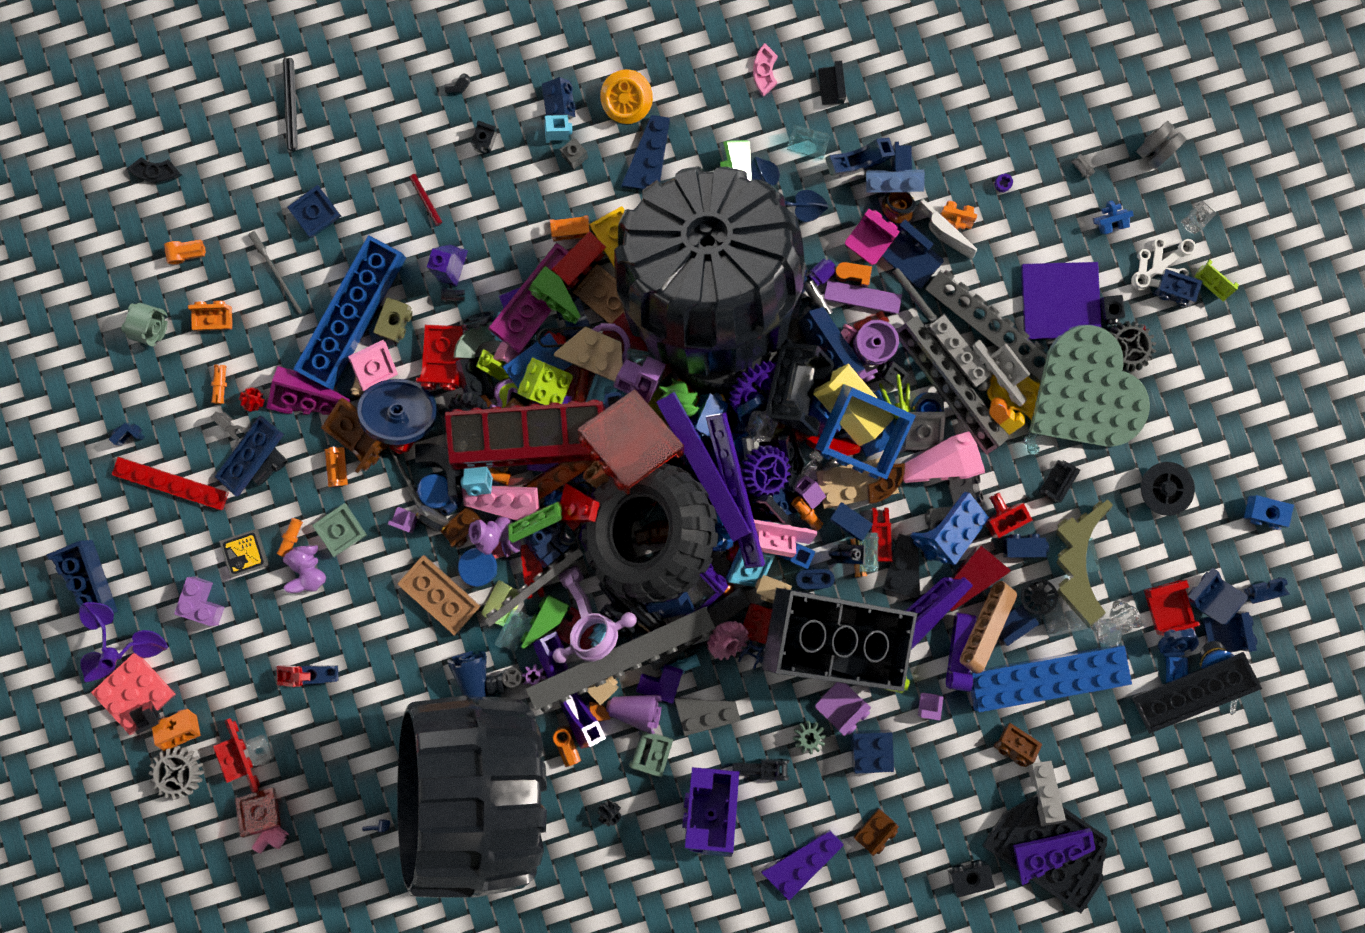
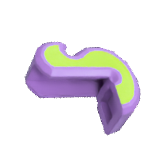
(503, 391)

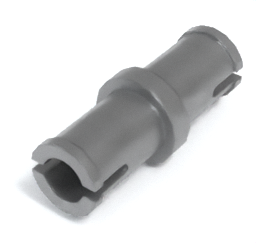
(816, 297)

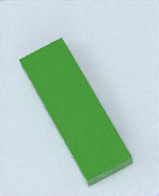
(535, 522)

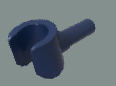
(382, 826)

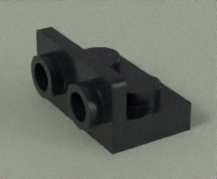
(472, 378)

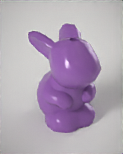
(488, 536)
(302, 561)

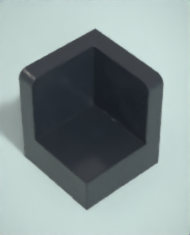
(145, 717)

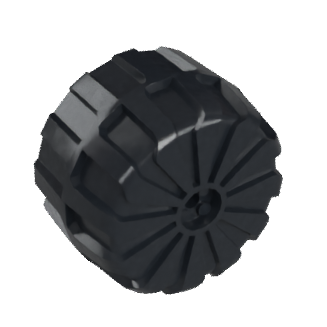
(710, 269)
(469, 796)

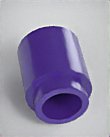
(822, 272)

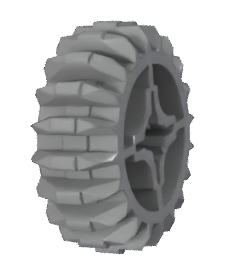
(165, 760)

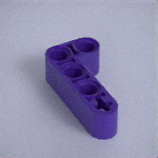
(957, 675)

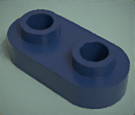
(815, 579)

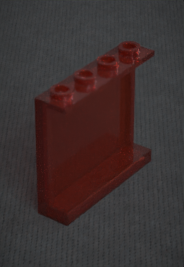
(629, 440)

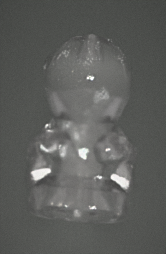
(1121, 619)

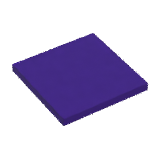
(1059, 297)

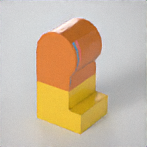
(1005, 415)

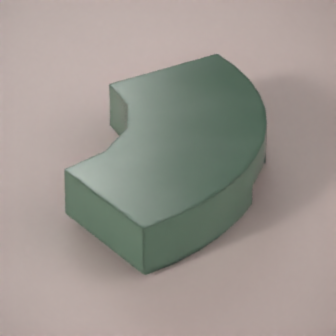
(471, 340)

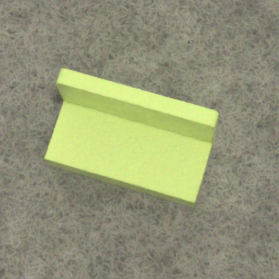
(499, 594)

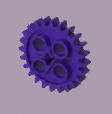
(744, 391)

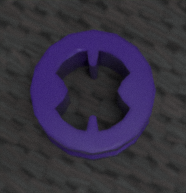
(1006, 177)

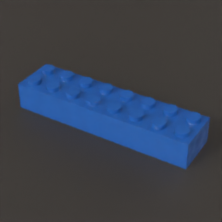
(350, 312)
(1050, 678)

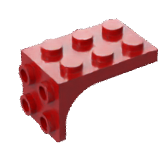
(438, 362)

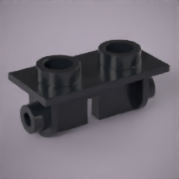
(848, 554)

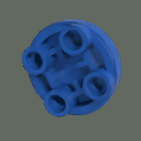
(477, 568)

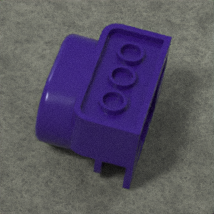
(712, 794)

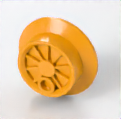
(626, 96)

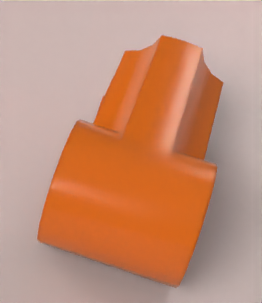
(178, 252)
(567, 747)

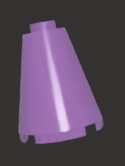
(636, 711)

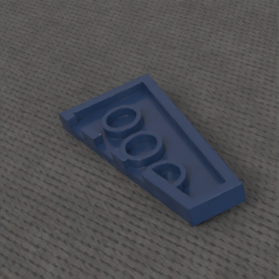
(649, 156)

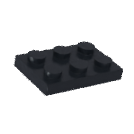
(766, 509)

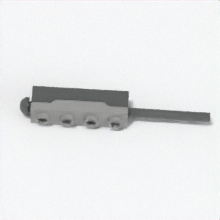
(950, 341)

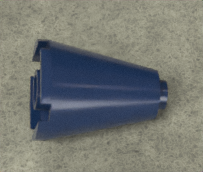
(470, 672)

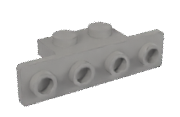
(1005, 367)

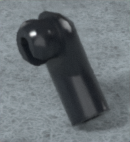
(459, 86)

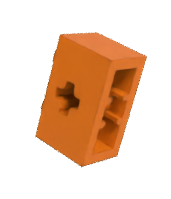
(176, 729)

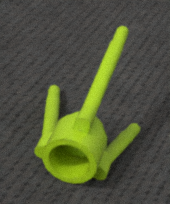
(902, 405)

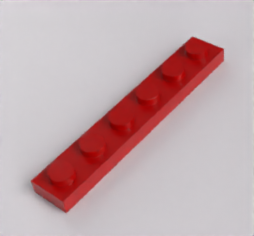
(170, 483)

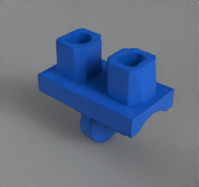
(1122, 218)

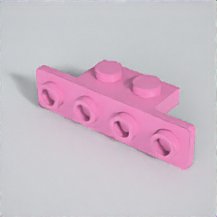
(781, 538)

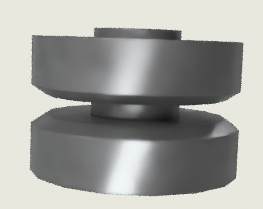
(1161, 145)

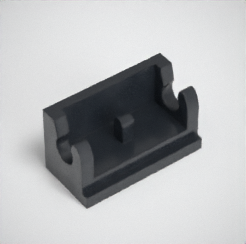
(1059, 481)

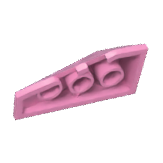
(951, 458)

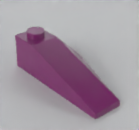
(296, 392)

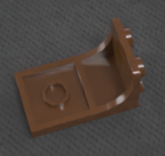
(345, 428)

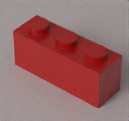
(579, 259)

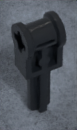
(768, 769)

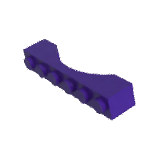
(582, 722)

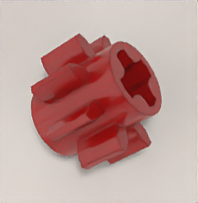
(251, 399)

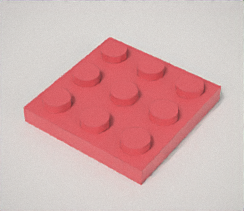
(131, 687)

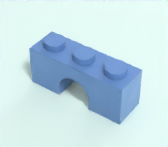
(895, 181)

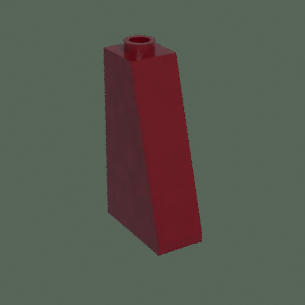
(981, 571)

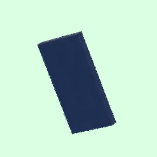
(249, 455)

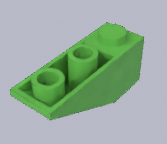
(553, 291)
(550, 616)

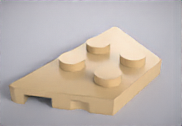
(593, 353)

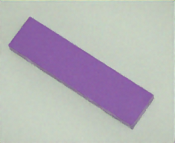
(862, 297)

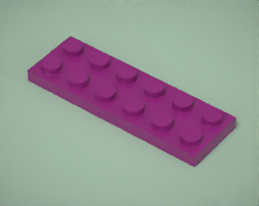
(524, 311)

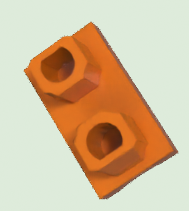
(959, 218)

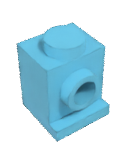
(557, 128)

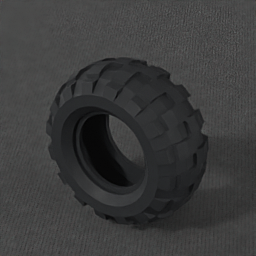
(686, 548)

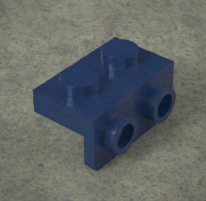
(558, 97)

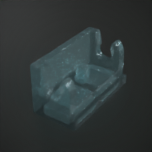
(808, 142)

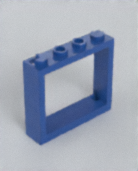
(894, 443)

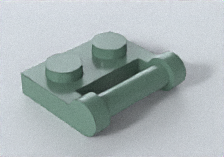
(657, 755)

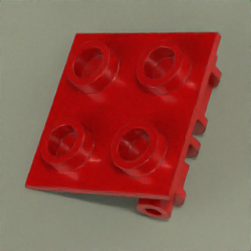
(757, 622)

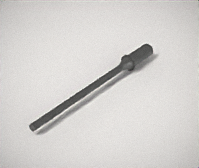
(262, 250)
(412, 490)

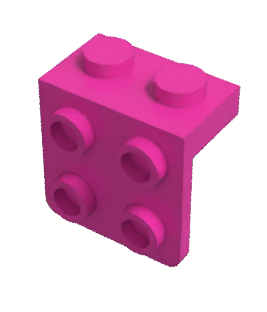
(872, 237)

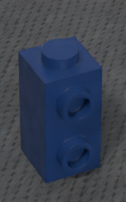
(1025, 547)

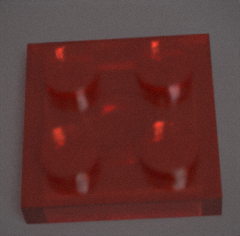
(257, 812)

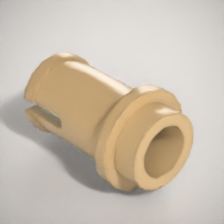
(356, 390)

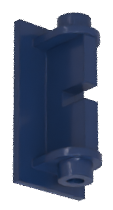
(1267, 591)

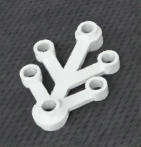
(1159, 264)

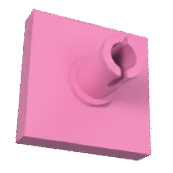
(373, 365)

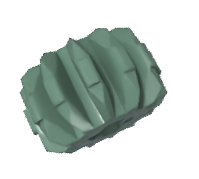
(803, 741)

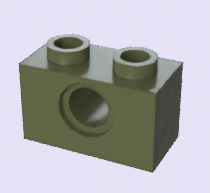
(391, 309)

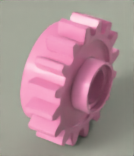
(727, 639)

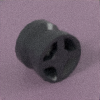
(495, 683)

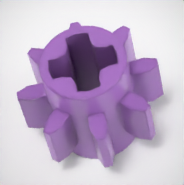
(530, 671)

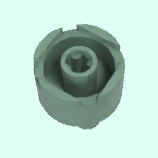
(145, 324)

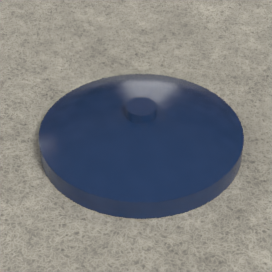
(396, 411)

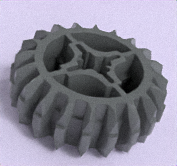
(1143, 352)

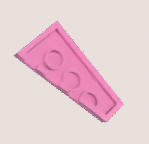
(505, 501)

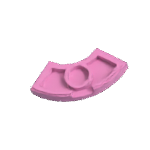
(763, 71)

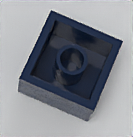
(872, 751)

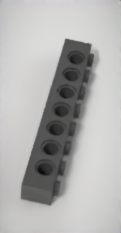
(936, 288)
(951, 385)

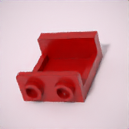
(1170, 607)

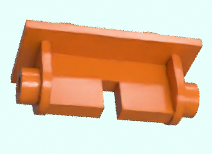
(336, 466)

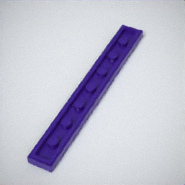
(704, 466)
(732, 477)

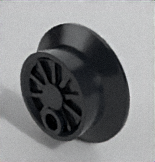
(1167, 488)

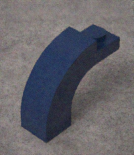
(860, 159)

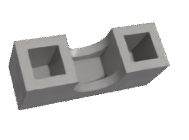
(1050, 803)

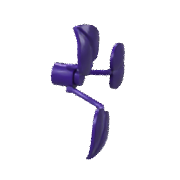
(98, 665)

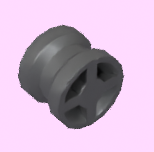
(513, 679)

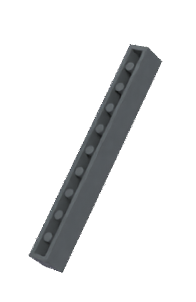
(621, 658)

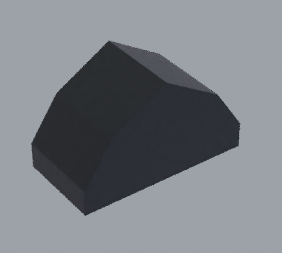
(838, 640)

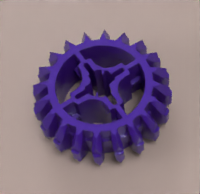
(773, 462)

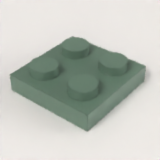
(339, 530)

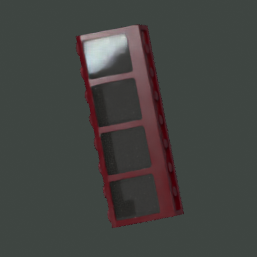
(518, 434)

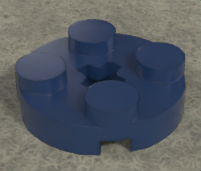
(745, 410)
(1176, 642)

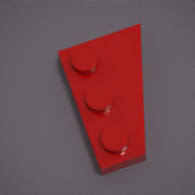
(577, 506)

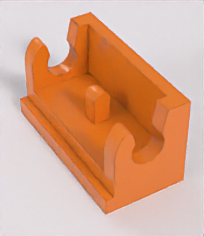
(569, 228)

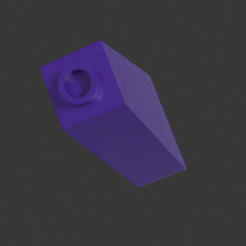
(447, 263)

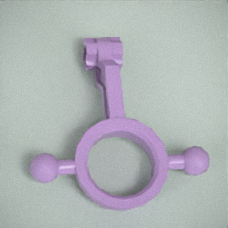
(570, 579)

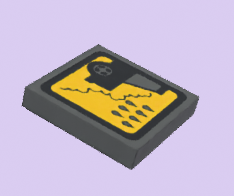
(244, 553)

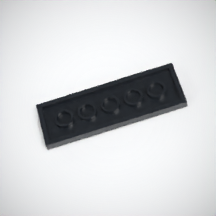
(1196, 692)

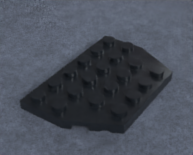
(1072, 882)

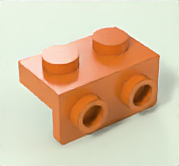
(211, 316)

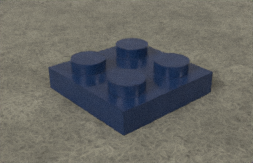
(314, 211)

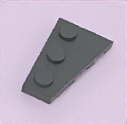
(703, 715)

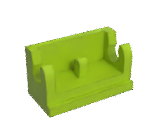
(1215, 281)

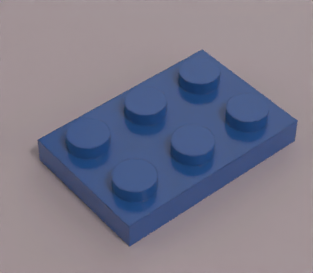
(517, 366)

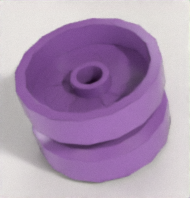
(880, 332)

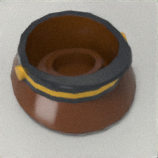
(898, 206)

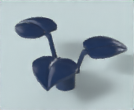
(808, 203)

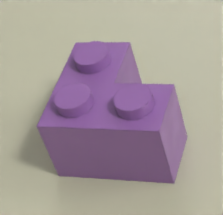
(641, 378)
(194, 602)

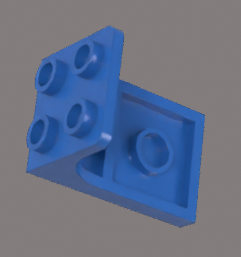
(954, 533)

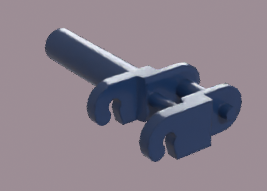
(759, 659)

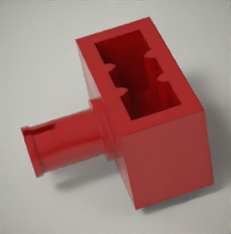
(1006, 518)

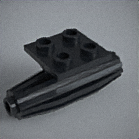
(619, 606)

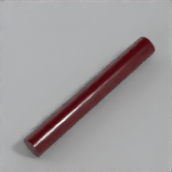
(425, 199)

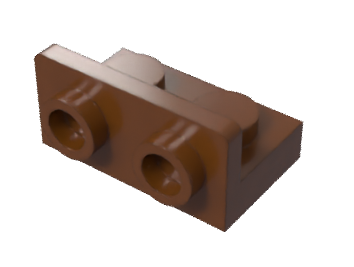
(458, 528)
(1018, 746)
(876, 832)

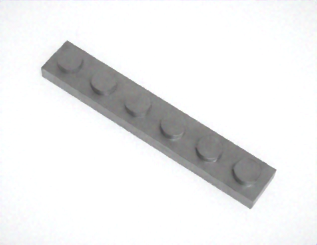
(525, 591)

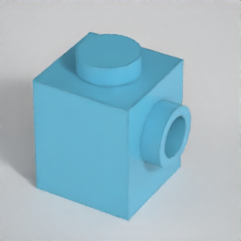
(477, 481)

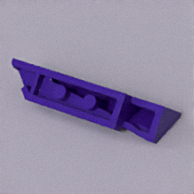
(936, 604)

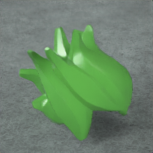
(687, 399)

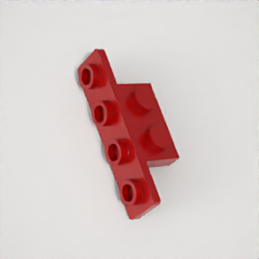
(232, 758)

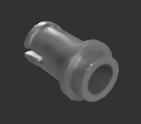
(1083, 167)

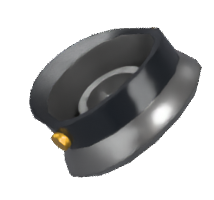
(431, 518)

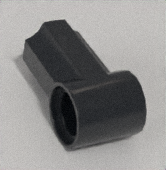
(272, 464)

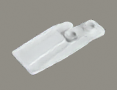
(946, 232)

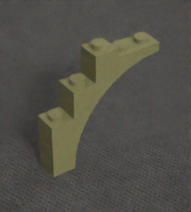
(1077, 590)

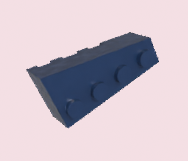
(822, 331)
(83, 573)

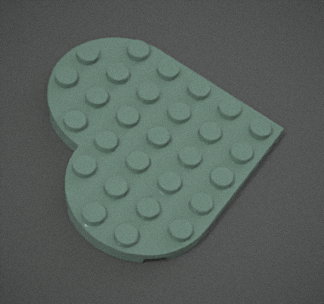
(1087, 393)

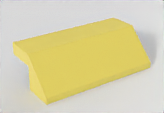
(860, 418)

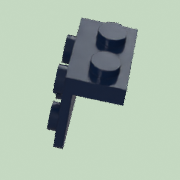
(1216, 597)
(1235, 635)

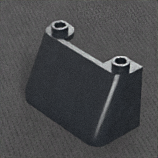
(794, 385)

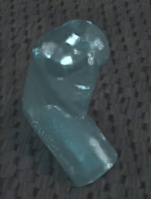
(1030, 443)

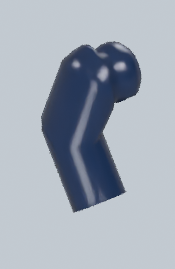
(451, 506)

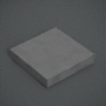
(925, 431)

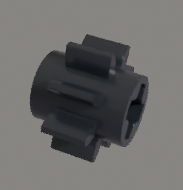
(609, 813)

